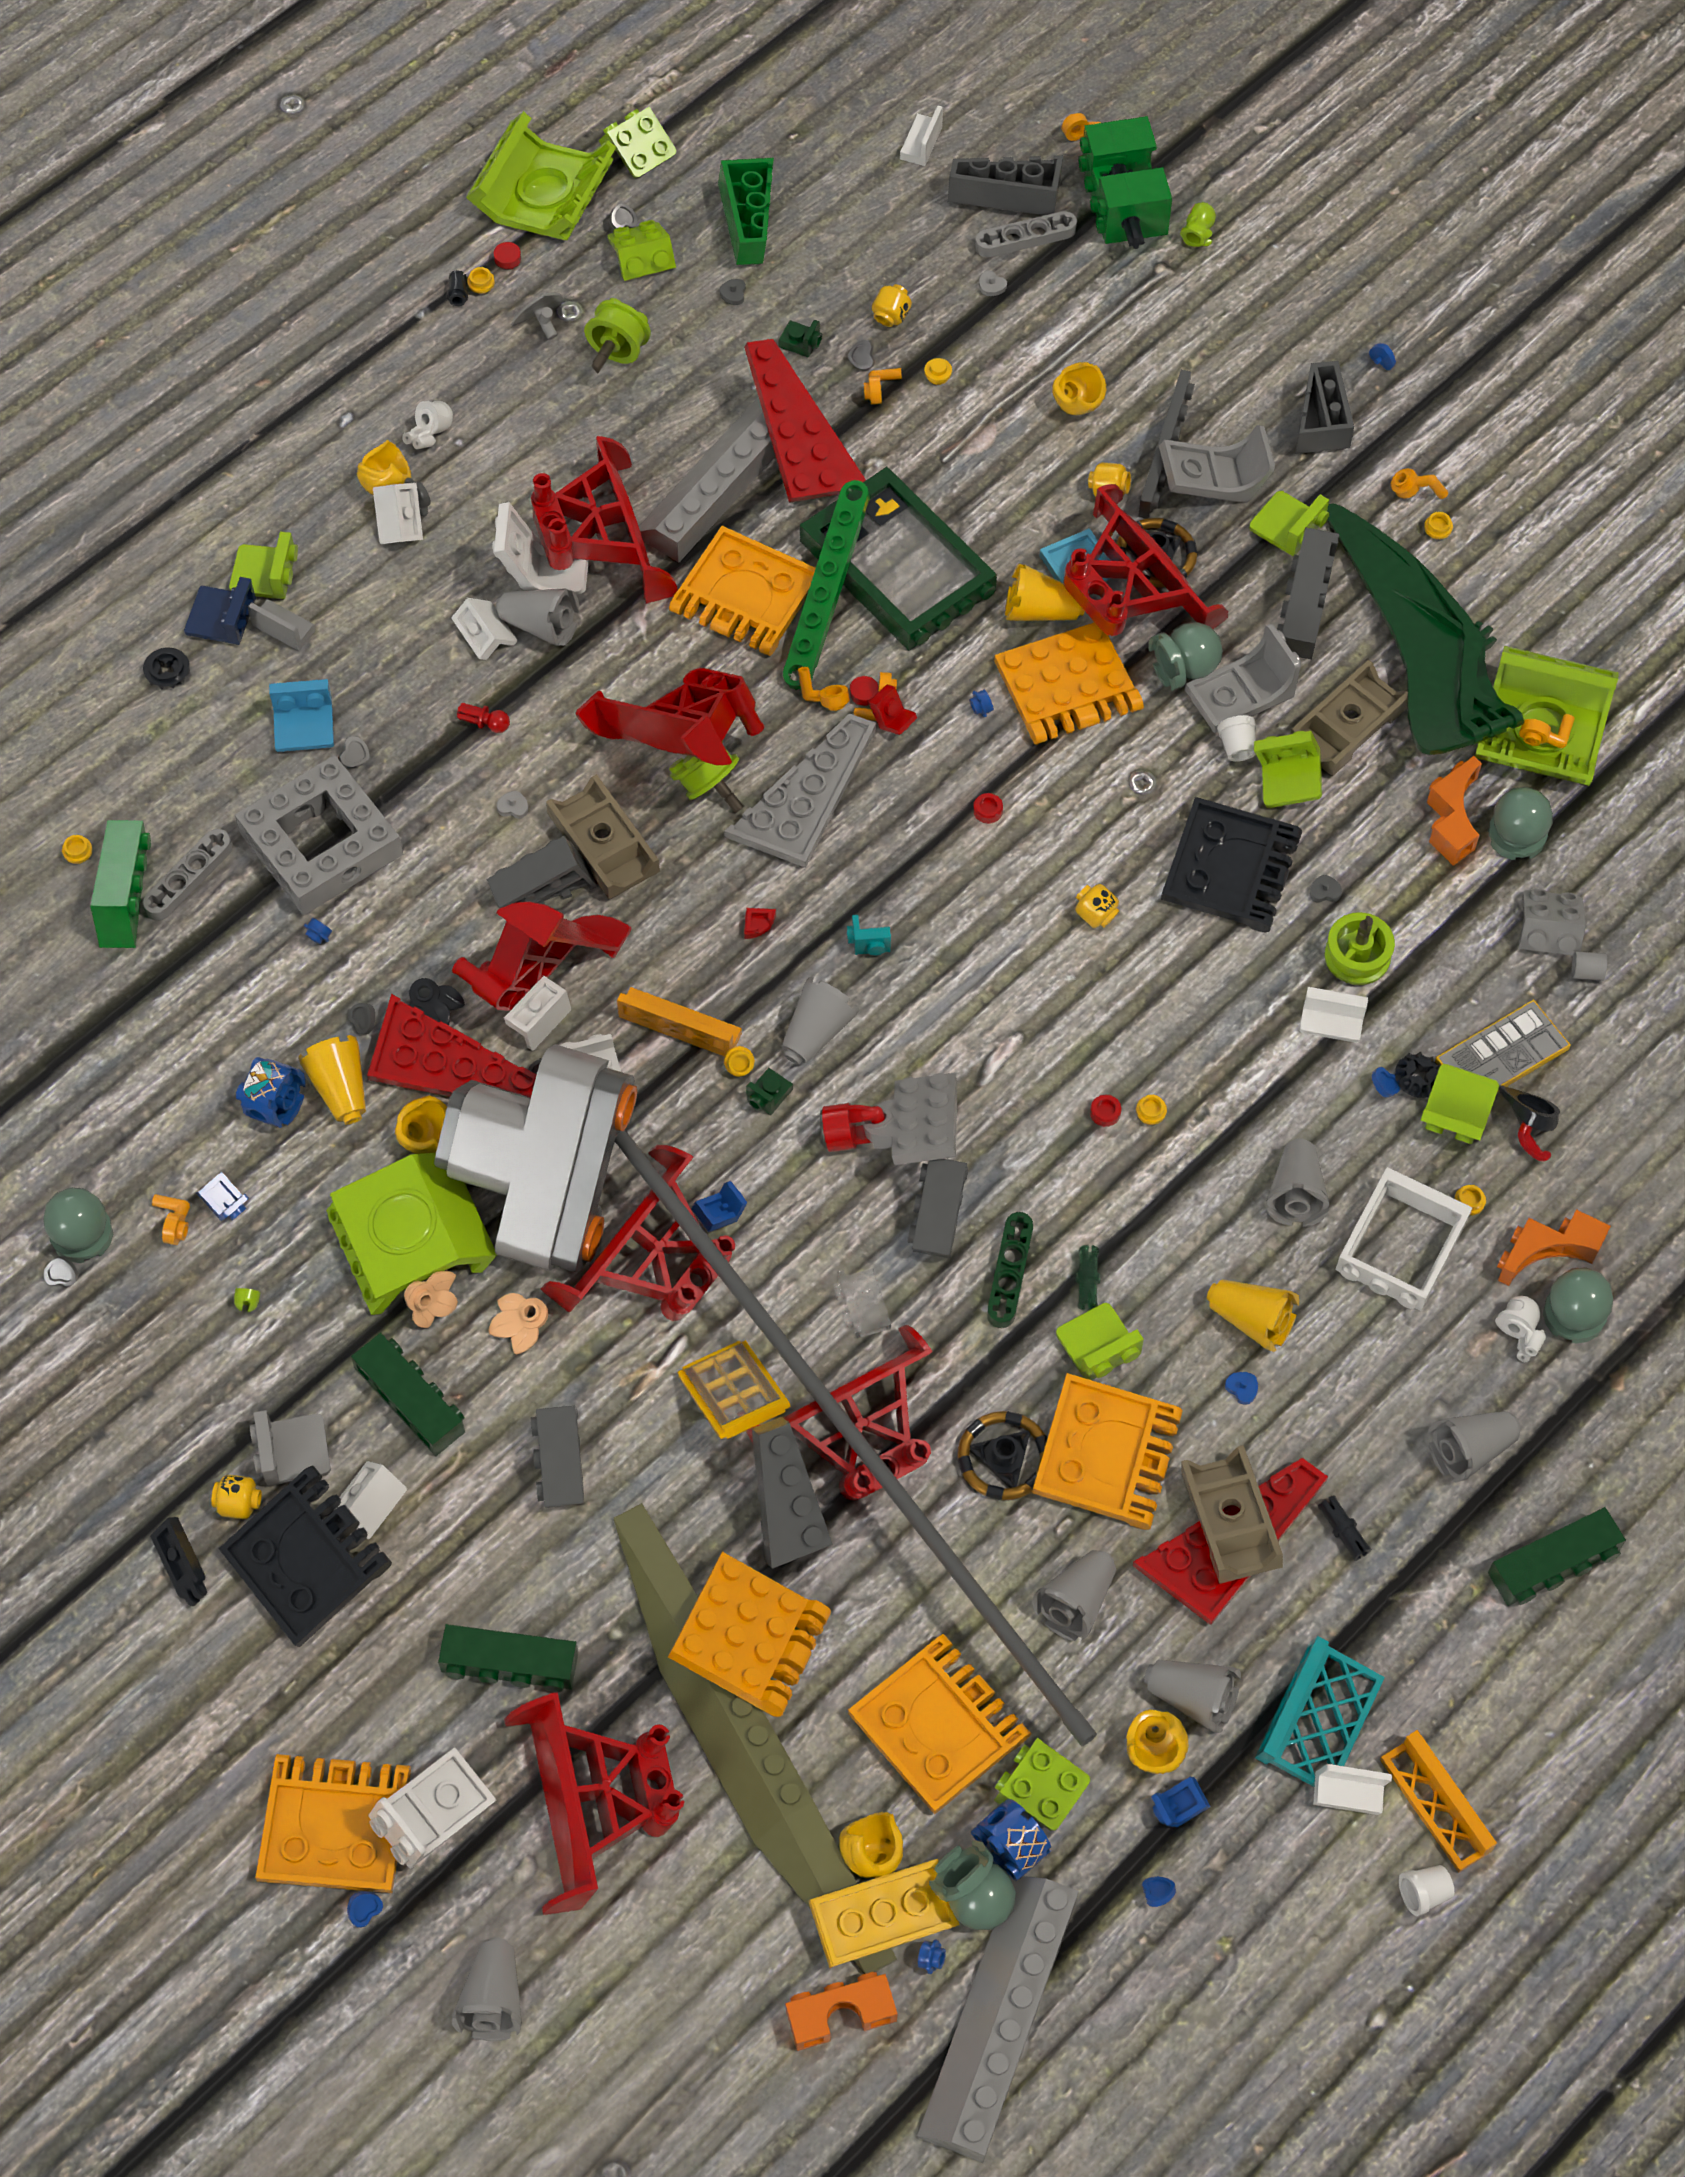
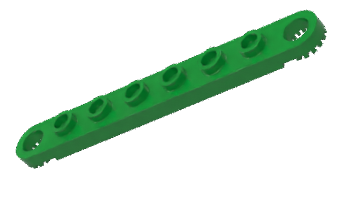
(827, 582)

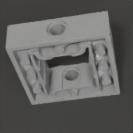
(345, 864)

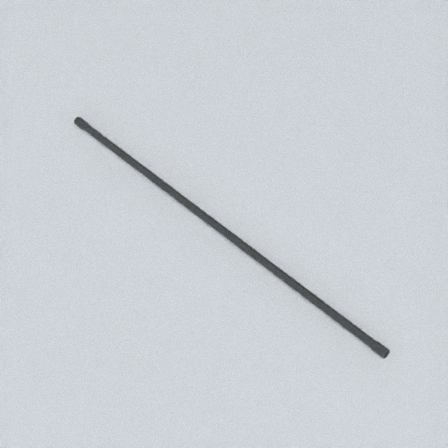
(1071, 1717)

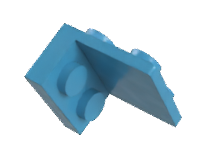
(302, 715)

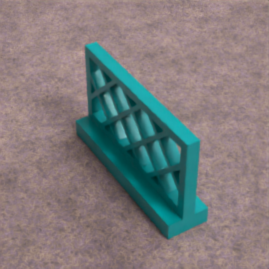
(1299, 1695)

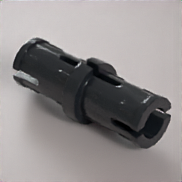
(1344, 1528)

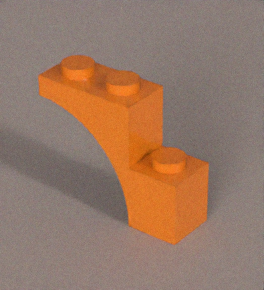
(1453, 832)
(1576, 1238)

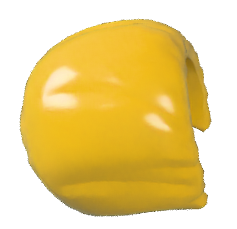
(1079, 388)
(383, 467)
(420, 1124)
(1164, 1751)
(872, 1845)

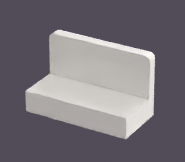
(922, 137)
(398, 513)
(482, 627)
(539, 1012)
(1333, 1014)
(372, 1496)
(1350, 1789)

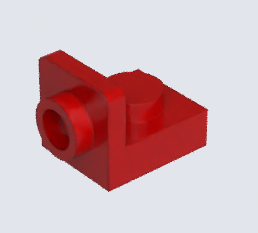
(890, 712)

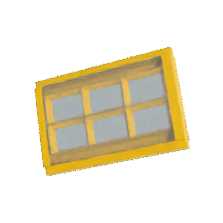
(733, 1389)

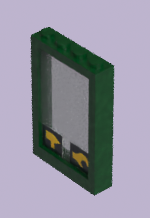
(906, 562)

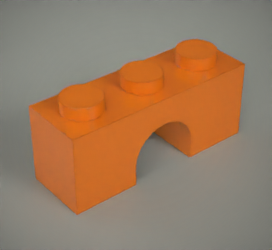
(867, 1998)

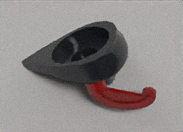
(1534, 1116)

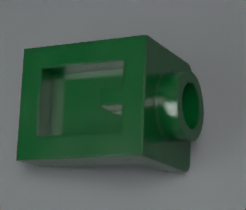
(801, 338)
(768, 1091)

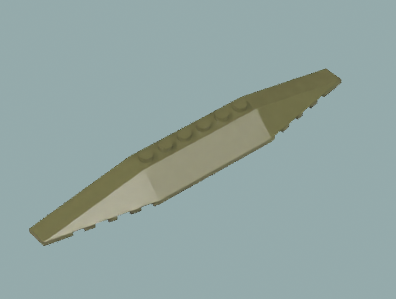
(735, 1734)

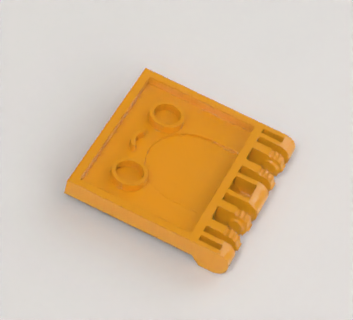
(745, 585)
(1067, 678)
(1101, 1449)
(746, 1635)
(934, 1727)
(323, 1831)

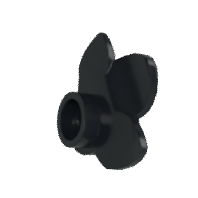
(438, 1002)

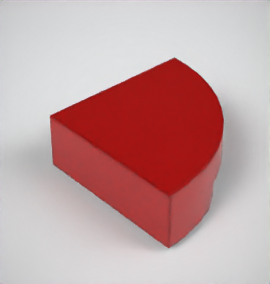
(758, 921)

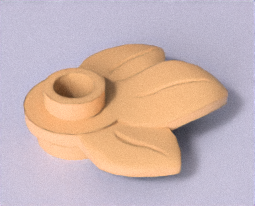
(431, 1298)
(515, 1323)

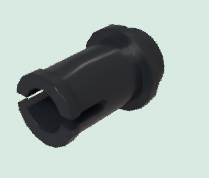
(457, 291)

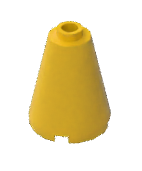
(1039, 598)
(337, 1076)
(1255, 1310)

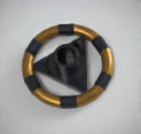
(1168, 544)
(1000, 1455)

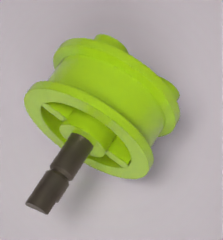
(616, 333)
(701, 776)
(1359, 948)

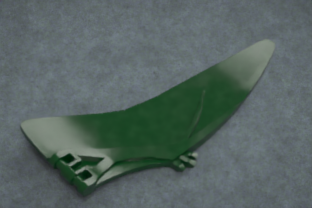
(1438, 642)

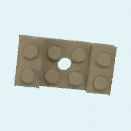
(1341, 735)
(617, 860)
(1241, 1542)

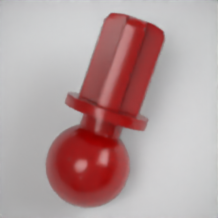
(497, 721)

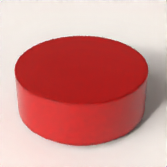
(507, 255)
(863, 690)
(988, 808)
(1105, 1110)

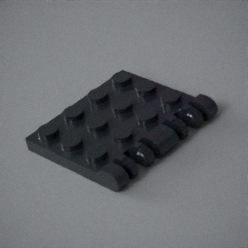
(1229, 861)
(298, 1558)

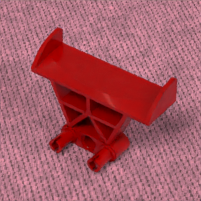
(562, 549)
(1110, 613)
(683, 721)
(532, 947)
(683, 1295)
(903, 1458)
(652, 1810)

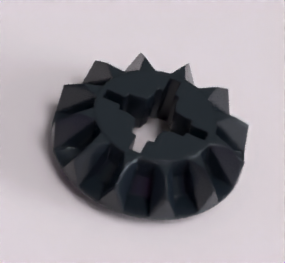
(166, 657)
(1414, 1084)

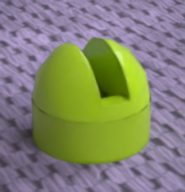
(246, 1297)

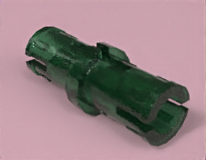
(1088, 1277)

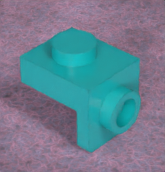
(868, 941)

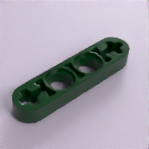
(1010, 1269)

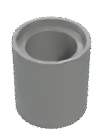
(1589, 965)

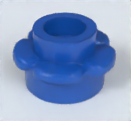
(981, 703)
(317, 931)
(931, 1956)

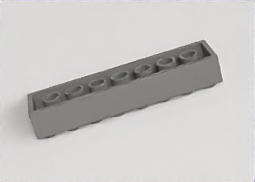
(710, 486)
(998, 2019)

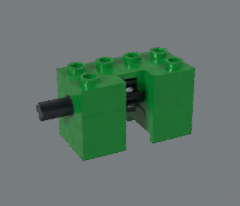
(1124, 189)

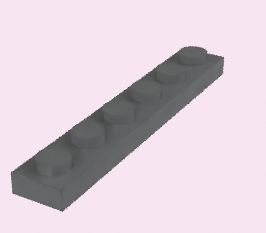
(1177, 412)

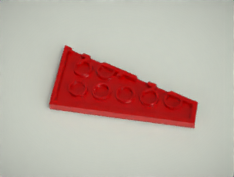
(804, 443)
(436, 1058)
(1185, 1564)

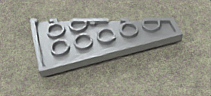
(802, 801)

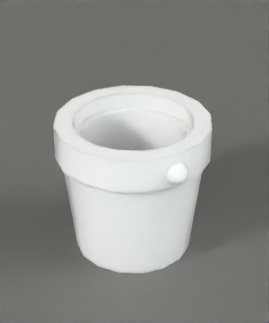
(1238, 737)
(1425, 1888)

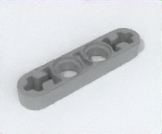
(1027, 237)
(191, 876)

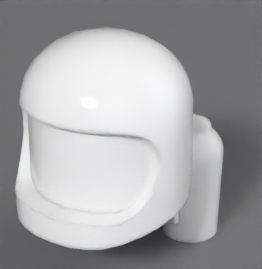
(430, 420)
(1520, 1322)

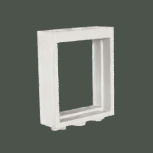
(1422, 1198)

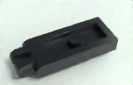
(180, 1560)

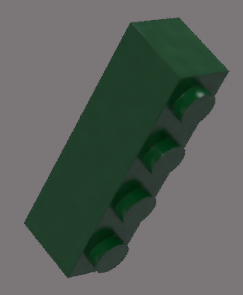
(408, 1394)
(1556, 1557)
(508, 1657)

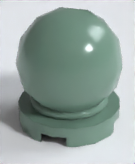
(1188, 653)
(1520, 823)
(77, 1224)
(1578, 1305)
(974, 1887)

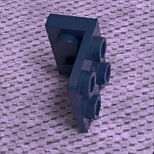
(221, 613)

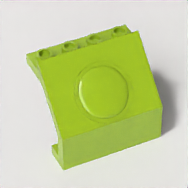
(538, 182)
(1546, 691)
(406, 1227)

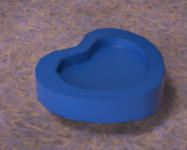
(1382, 354)
(1385, 1082)
(1243, 1386)
(1158, 1890)
(363, 1907)

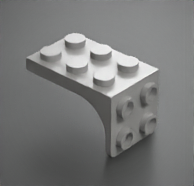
(1219, 472)
(1249, 684)

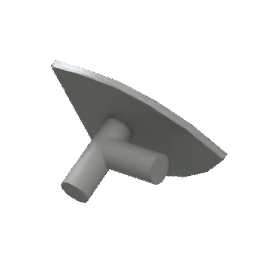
(542, 309)

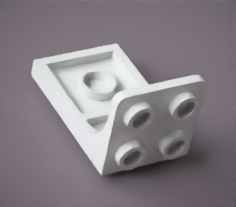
(525, 557)
(430, 1808)

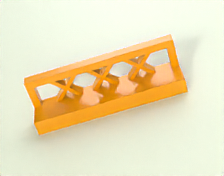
(678, 1021)
(1449, 1795)

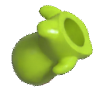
(1198, 226)

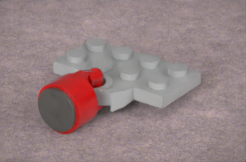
(916, 1123)

